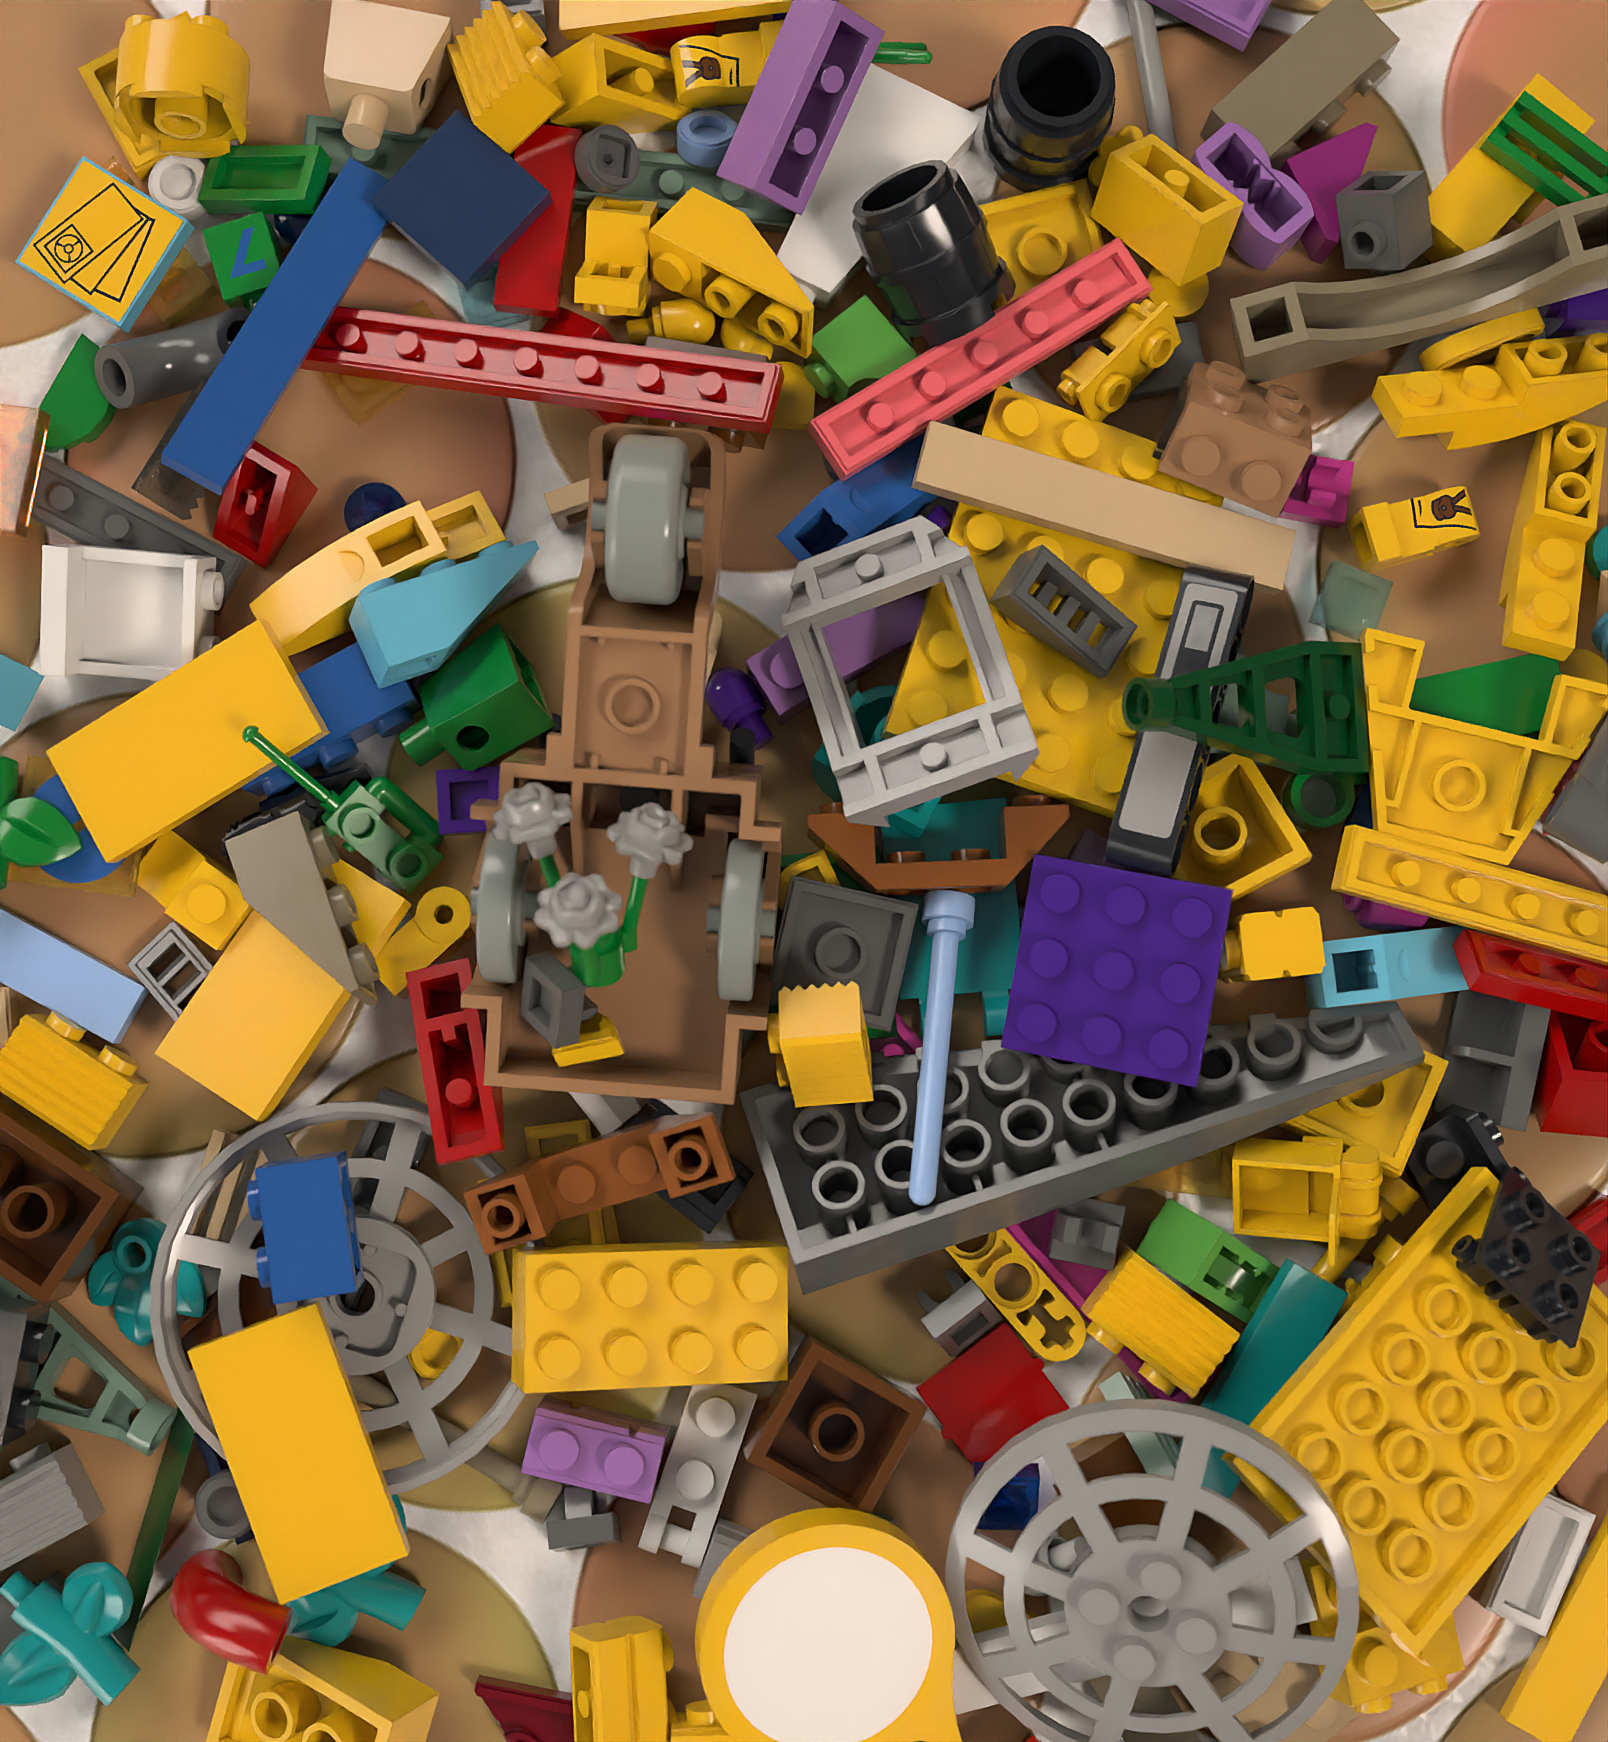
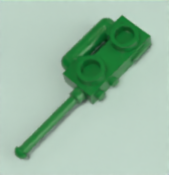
(357, 820)

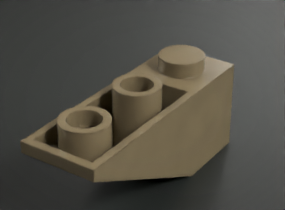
(292, 884)

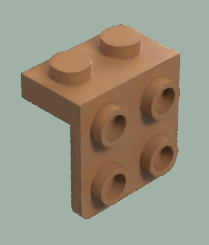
(1239, 438)

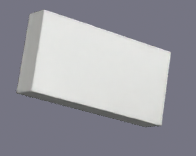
(1538, 1564)

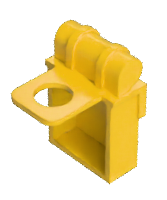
(1306, 1190)

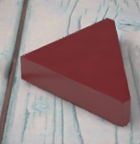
(527, 1710)

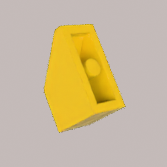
(616, 86)

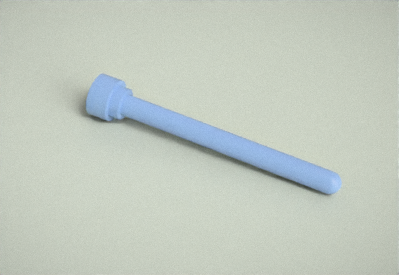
(947, 919)

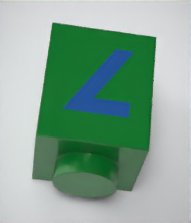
(244, 258)

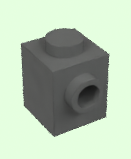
(1384, 221)

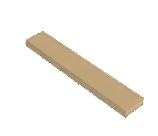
(1100, 506)

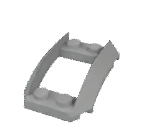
(934, 756)

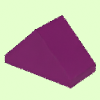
(1322, 175)

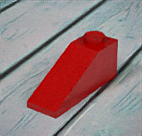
(452, 1050)

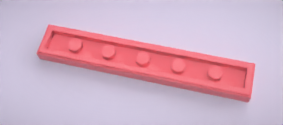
(980, 361)

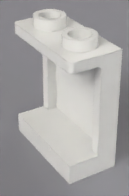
(125, 611)

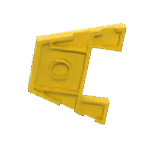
(1458, 780)

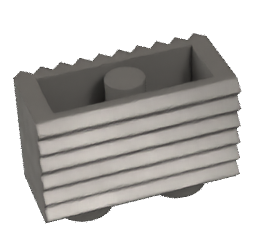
(44, 1501)

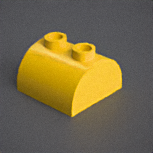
(1239, 831)

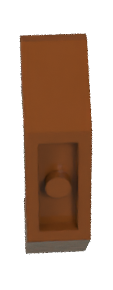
(1021, 835)
(656, 1155)

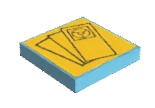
(105, 244)

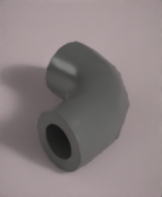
(167, 360)

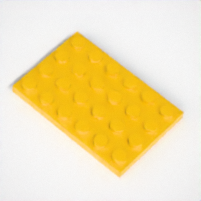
(1069, 709)
(1433, 1423)

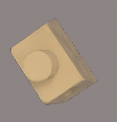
(384, 68)

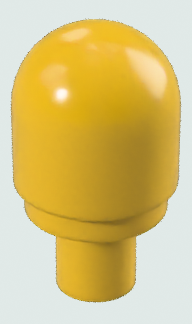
(675, 320)

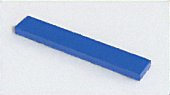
(279, 332)

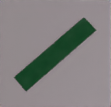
(156, 1521)

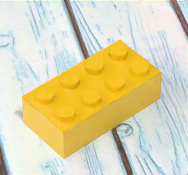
(649, 1315)

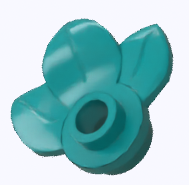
(125, 1280)

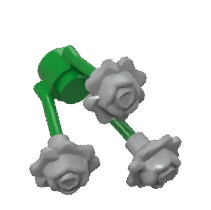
(582, 909)

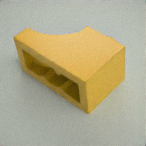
(194, 889)

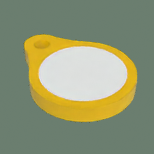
(828, 1635)

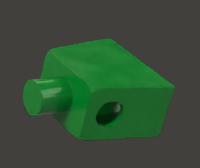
(479, 704)

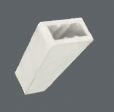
(883, 133)

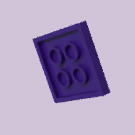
(1117, 969)

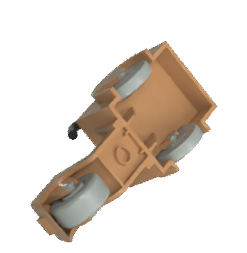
(631, 741)

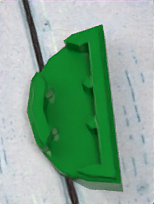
(76, 401)

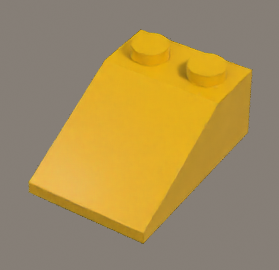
(322, 1697)

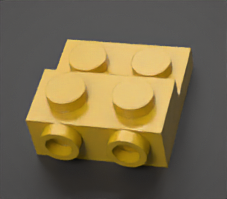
(1376, 1661)

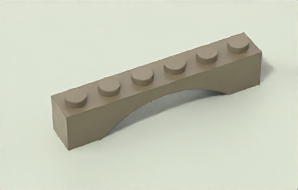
(1329, 322)

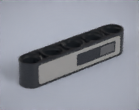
(1164, 767)

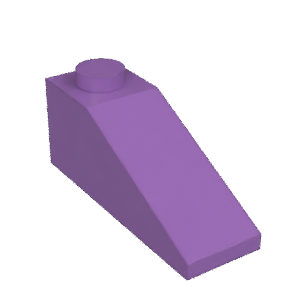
(858, 646)

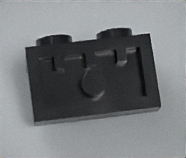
(1449, 1148)

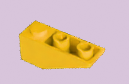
(728, 267)

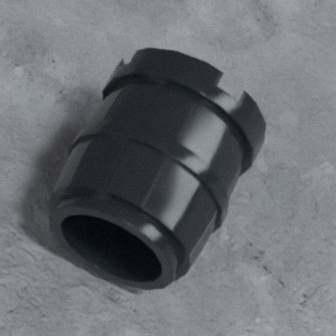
(1049, 108)
(930, 253)

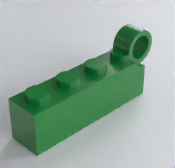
(1494, 695)

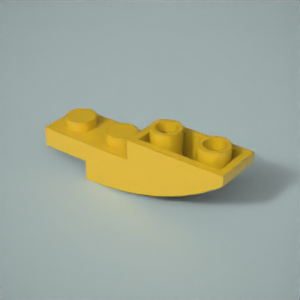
(1483, 404)
(1549, 539)
(319, 594)

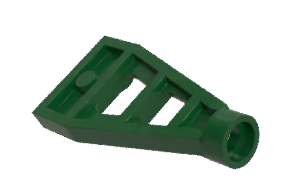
(1328, 706)

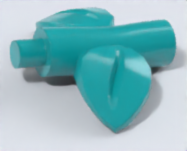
(333, 1611)
(67, 1637)

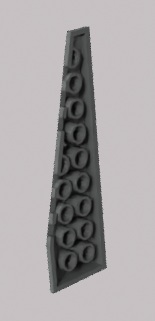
(1040, 1132)

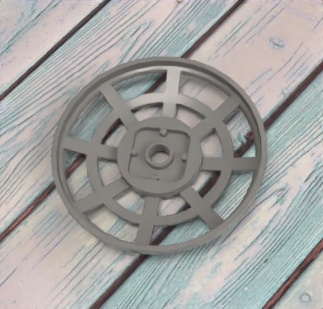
(391, 1262)
(1156, 1564)

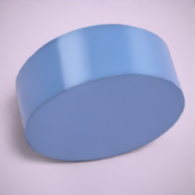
(705, 137)

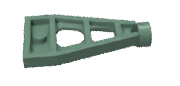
(117, 1401)

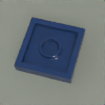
(462, 200)

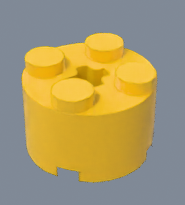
(182, 85)

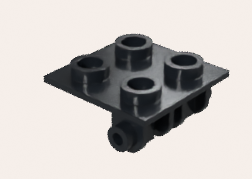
(1531, 1262)

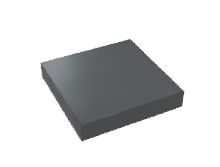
(843, 937)

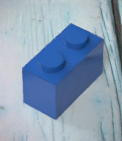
(306, 1227)

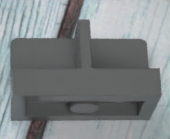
(1492, 1057)

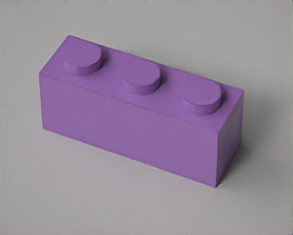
(800, 103)

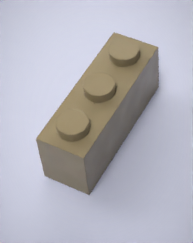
(1309, 79)

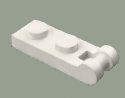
(698, 1468)

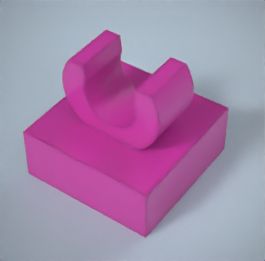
(1320, 492)

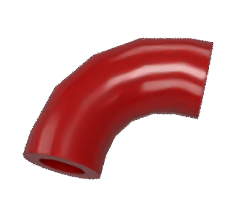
(225, 1615)

